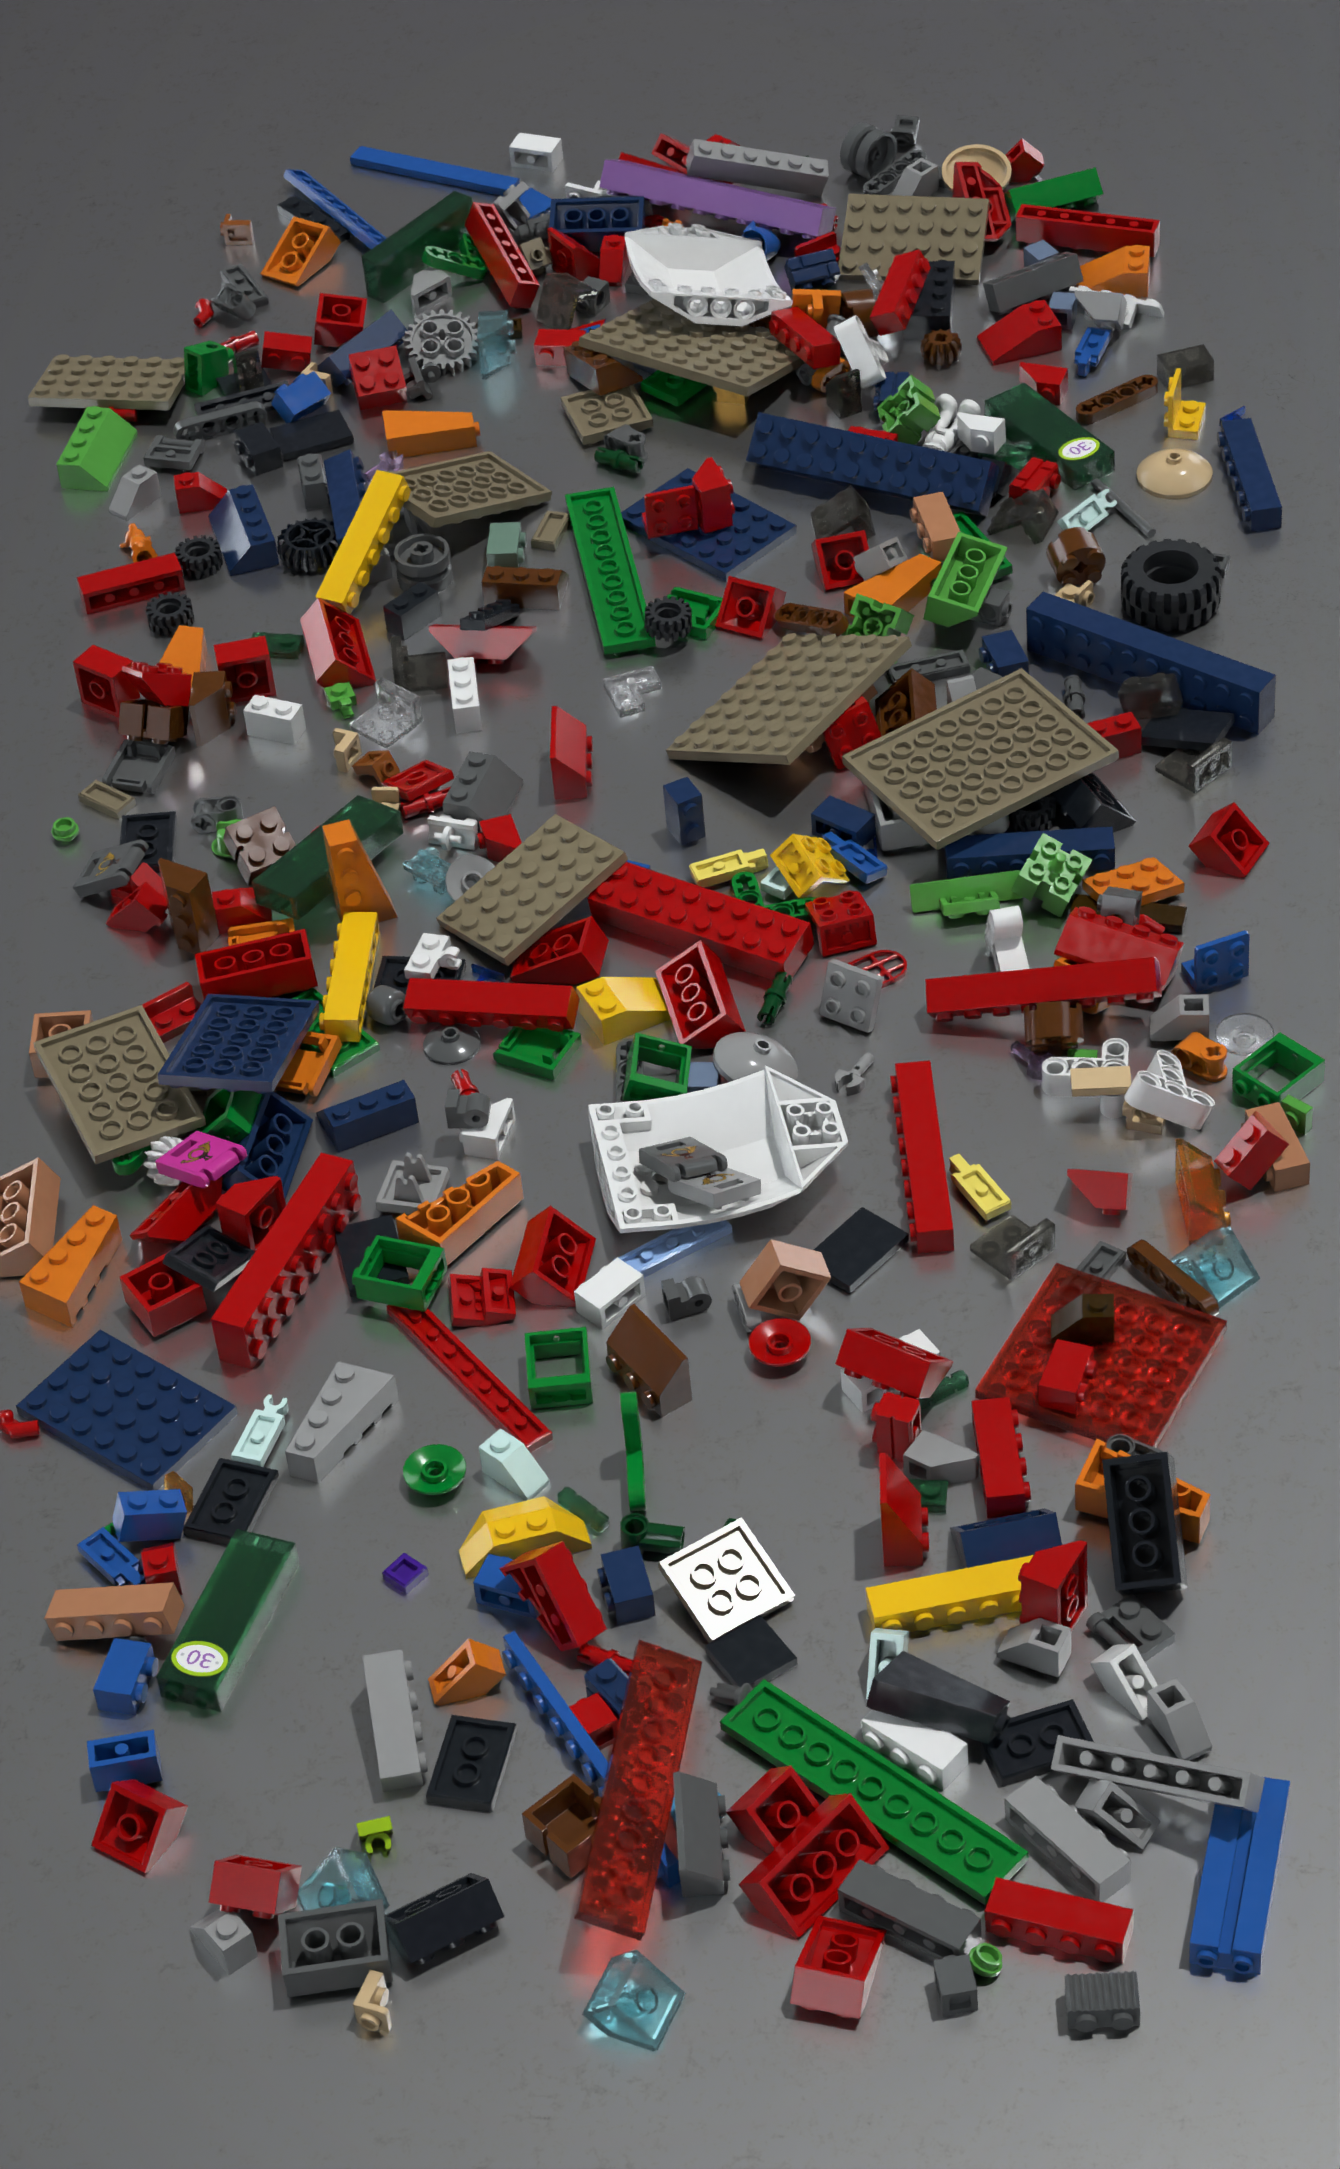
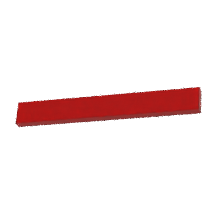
(472, 1376)

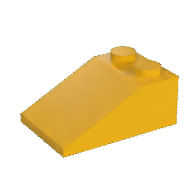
(621, 1006)

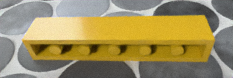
(364, 541)
(351, 976)
(947, 1597)

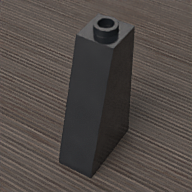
(937, 1699)

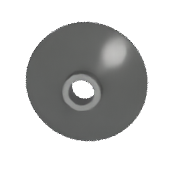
(451, 1044)

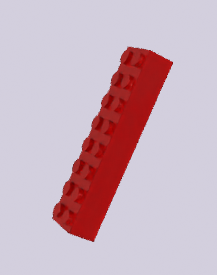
(685, 913)
(286, 1261)

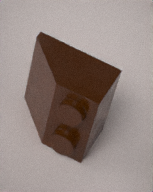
(211, 705)

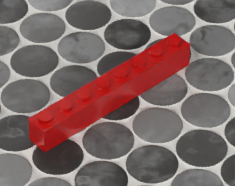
(1016, 989)
(923, 1156)

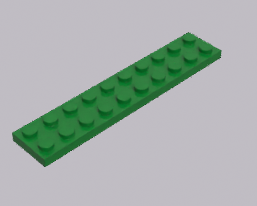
(609, 570)
(894, 1801)

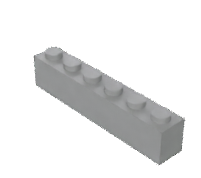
(757, 167)
(1158, 1773)

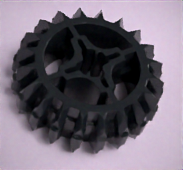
(308, 545)

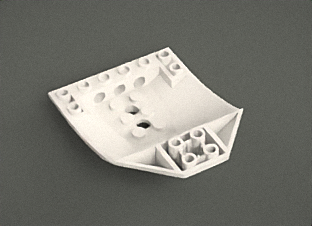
(705, 274)
(758, 1122)

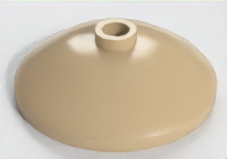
(988, 157)
(1174, 474)

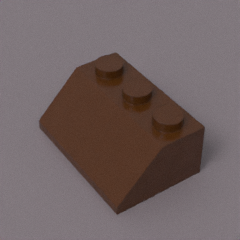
(598, 370)
(525, 586)
(905, 701)
(189, 906)
(649, 1362)

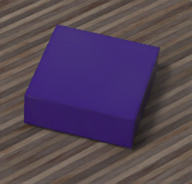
(405, 1573)

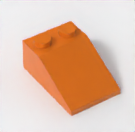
(301, 252)
(1120, 272)

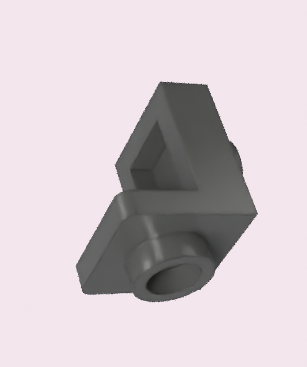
(906, 130)

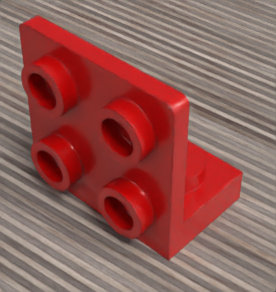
(670, 512)
(851, 731)
(842, 922)

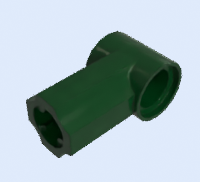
(654, 1537)

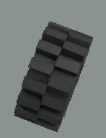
(199, 556)
(169, 612)
(668, 618)
(1040, 819)

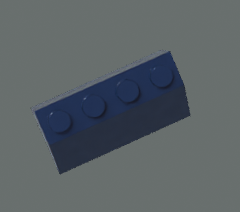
(593, 218)
(382, 333)
(243, 531)
(272, 1143)

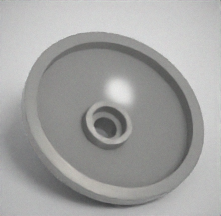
(748, 1053)

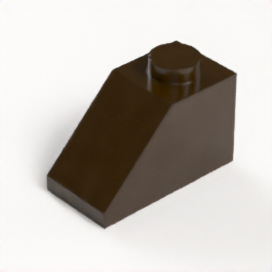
(1085, 1320)

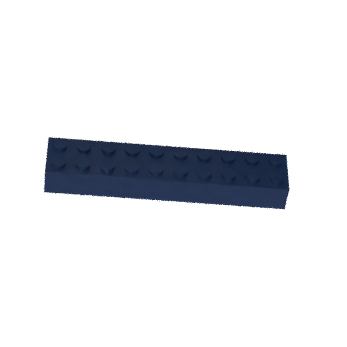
(871, 463)
(1125, 650)

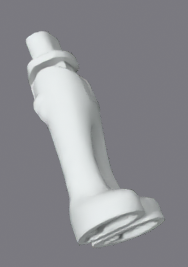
(939, 436)

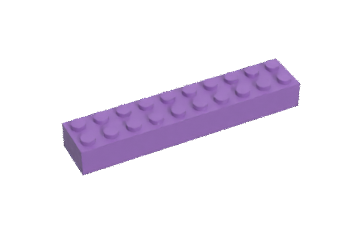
(716, 197)

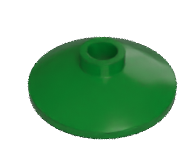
(434, 1469)

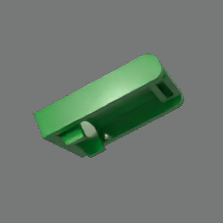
(701, 607)
(535, 1050)

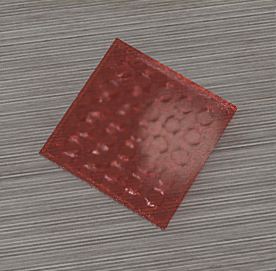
(1138, 1377)

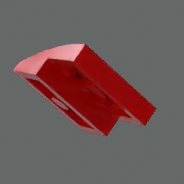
(481, 1298)

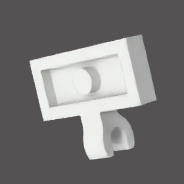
(430, 954)

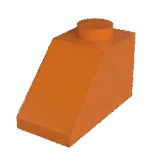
(467, 1673)

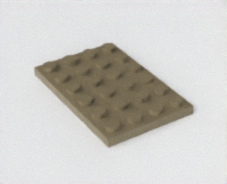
(895, 224)
(109, 383)
(469, 489)
(531, 889)
(112, 1086)

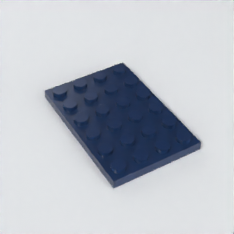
(723, 550)
(239, 1043)
(127, 1410)

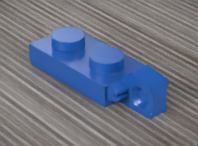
(1091, 349)
(856, 858)
(112, 1559)

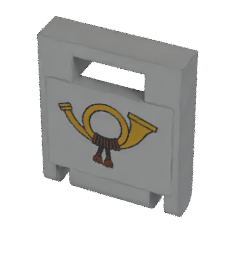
(717, 1188)

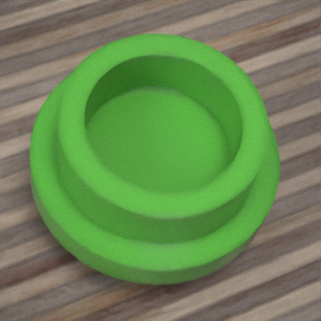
(65, 829)
(986, 1960)

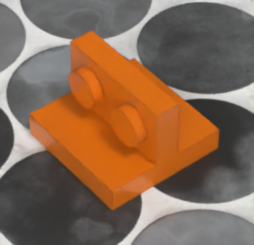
(817, 303)

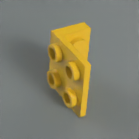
(1183, 417)
(807, 863)

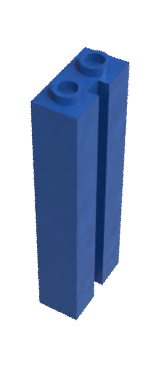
(1239, 1883)

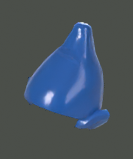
(770, 244)

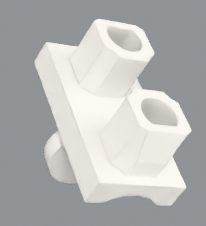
(452, 832)

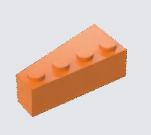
(353, 875)
(463, 1211)
(72, 1267)
(1091, 1494)

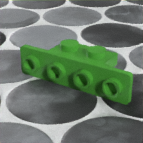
(964, 894)

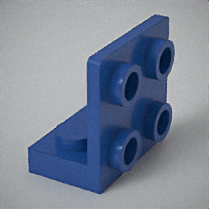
(1218, 962)

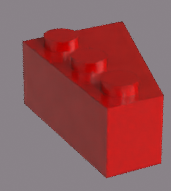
(558, 1594)

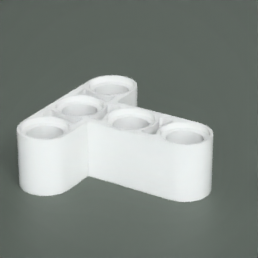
(862, 351)
(1005, 940)
(1057, 1079)
(1164, 1093)

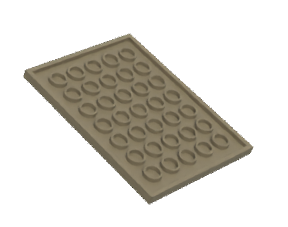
(716, 355)
(788, 698)
(979, 758)

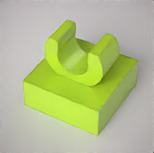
(373, 1830)

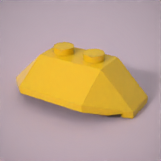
(521, 1528)

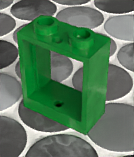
(1278, 1050)
(672, 1055)
(230, 1114)
(426, 1258)
(563, 1389)

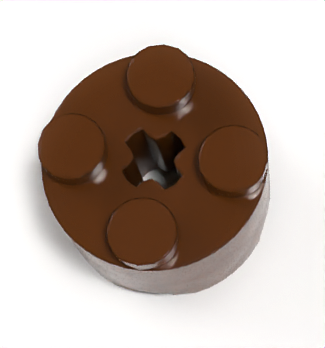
(861, 304)
(1076, 557)
(1053, 1026)

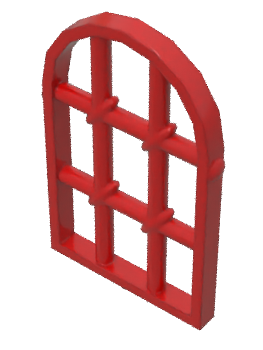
(892, 955)

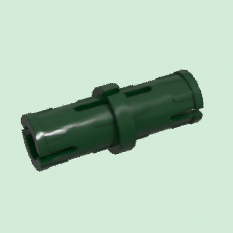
(619, 459)
(774, 998)

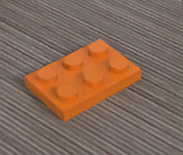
(1146, 876)

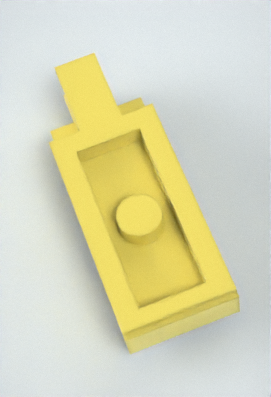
(725, 866)
(978, 1188)

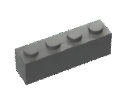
(1033, 282)
(908, 1912)

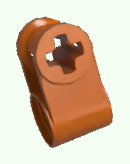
(1202, 1057)

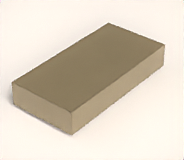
(550, 530)
(107, 799)

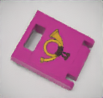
(200, 1159)

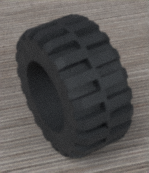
(1170, 584)

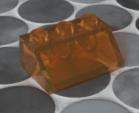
(1199, 1191)

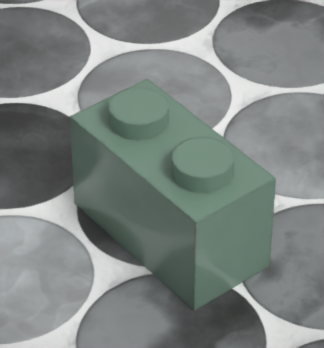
(506, 545)

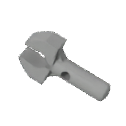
(853, 1077)

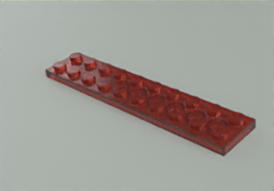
(638, 1791)

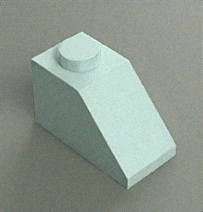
(512, 1465)
(884, 1647)

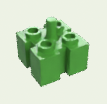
(909, 411)
(877, 618)
(1051, 875)

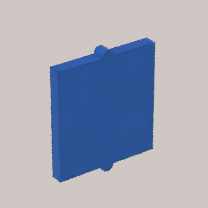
(535, 203)

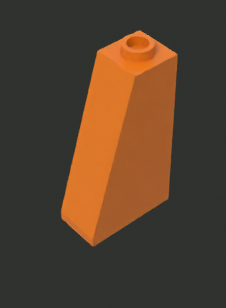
(429, 431)
(898, 586)
(187, 650)

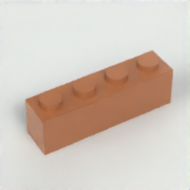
(114, 1611)

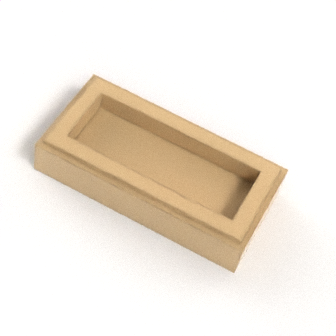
(1100, 1081)

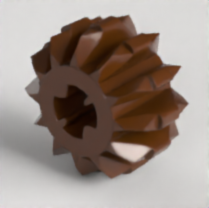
(941, 347)

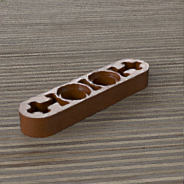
(1137, 388)
(811, 619)
(1171, 1278)

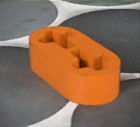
(825, 374)

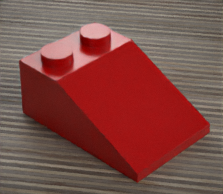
(1022, 334)
(564, 955)
(901, 1517)
(837, 1967)

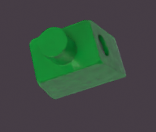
(204, 364)

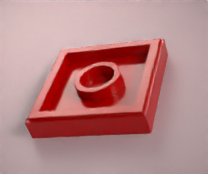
(419, 779)

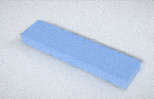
(674, 1246)

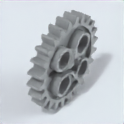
(442, 341)

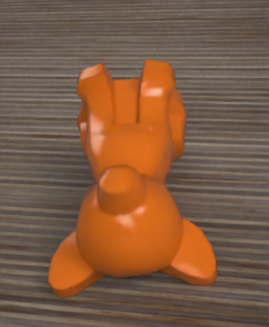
(139, 544)

